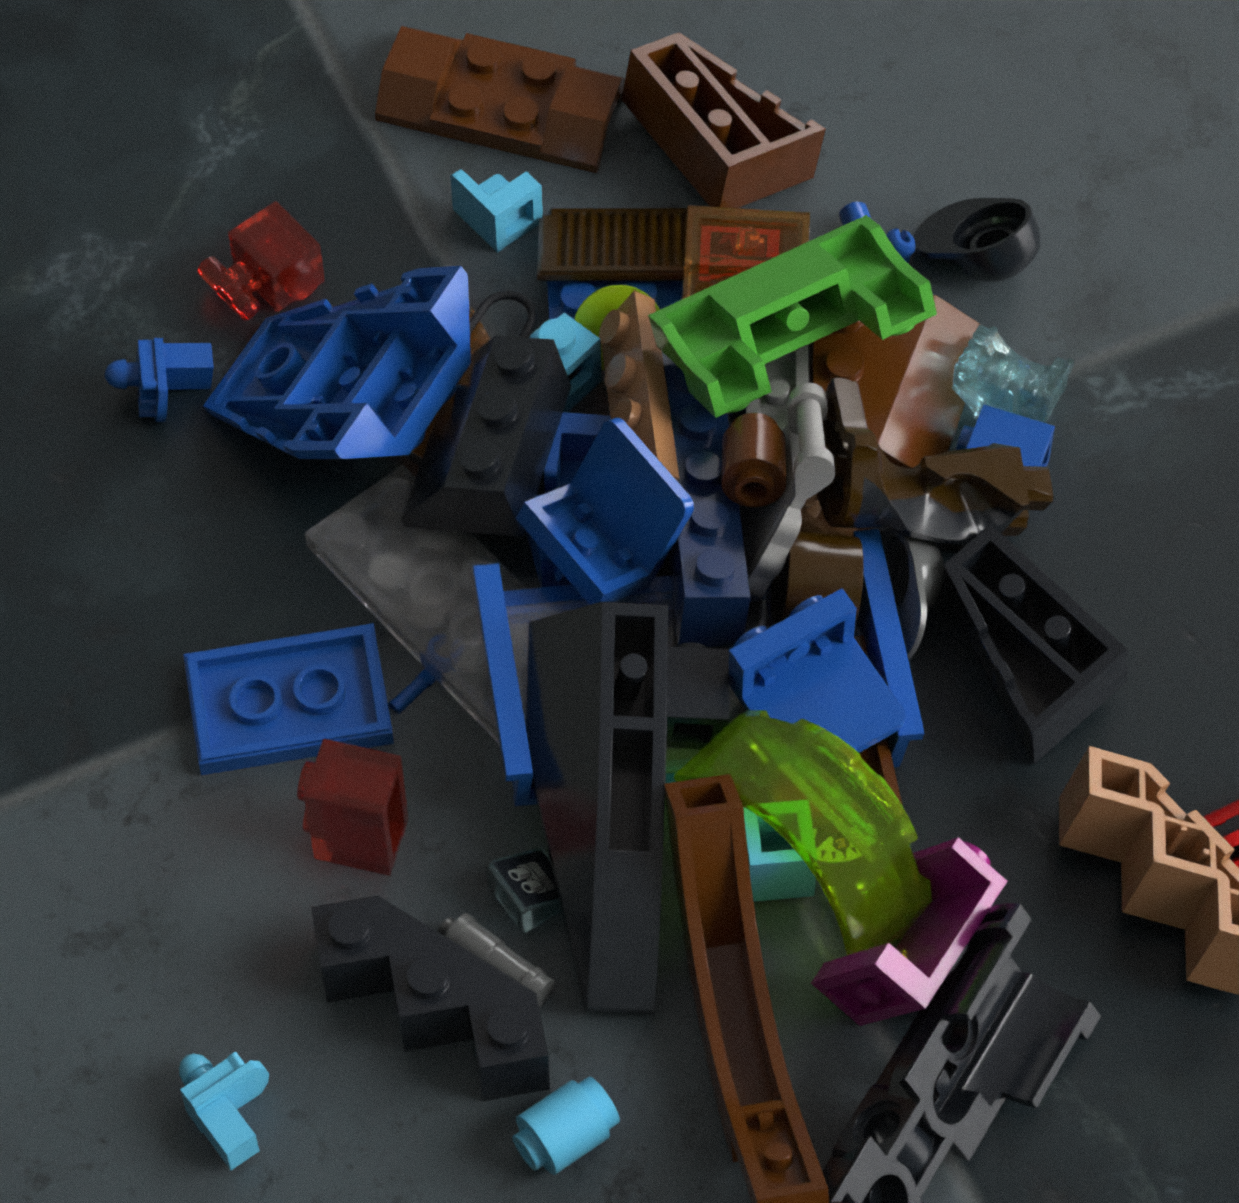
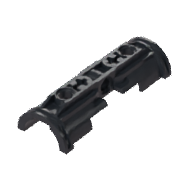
(937, 1098)

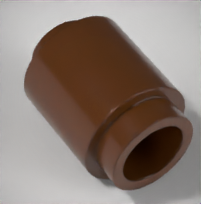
(754, 460)

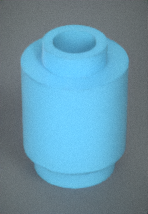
(565, 1125)

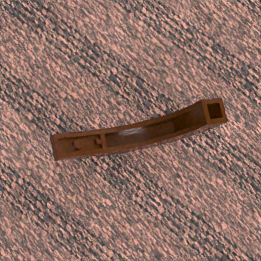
(733, 995)

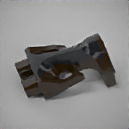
(940, 499)

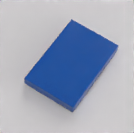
(285, 697)

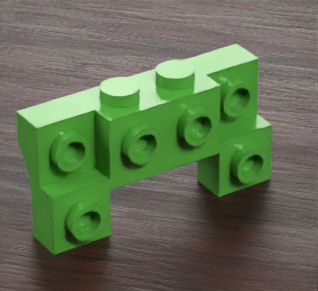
(786, 303)

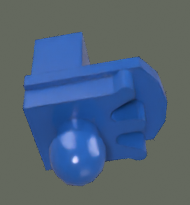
(161, 369)

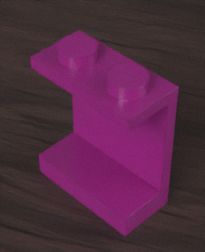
(905, 978)

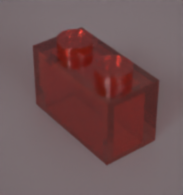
(354, 806)

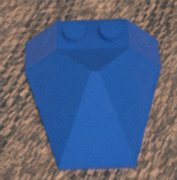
(354, 373)

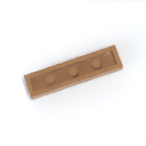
(637, 377)

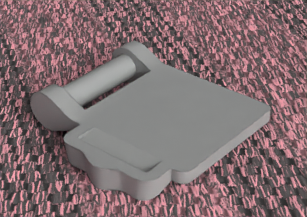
(809, 469)

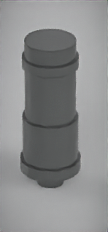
(491, 949)

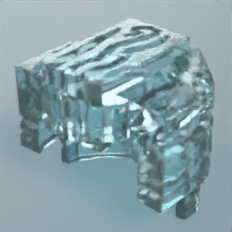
(1002, 379)

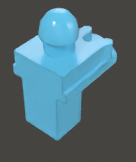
(213, 1098)

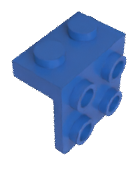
(612, 519)
(816, 673)

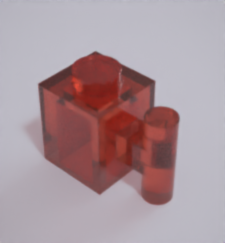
(268, 257)

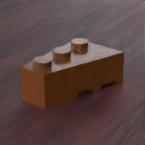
(715, 127)

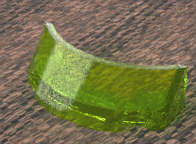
(831, 814)

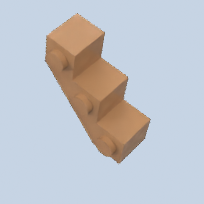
(1170, 860)

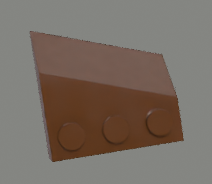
(902, 380)

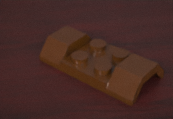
(498, 96)

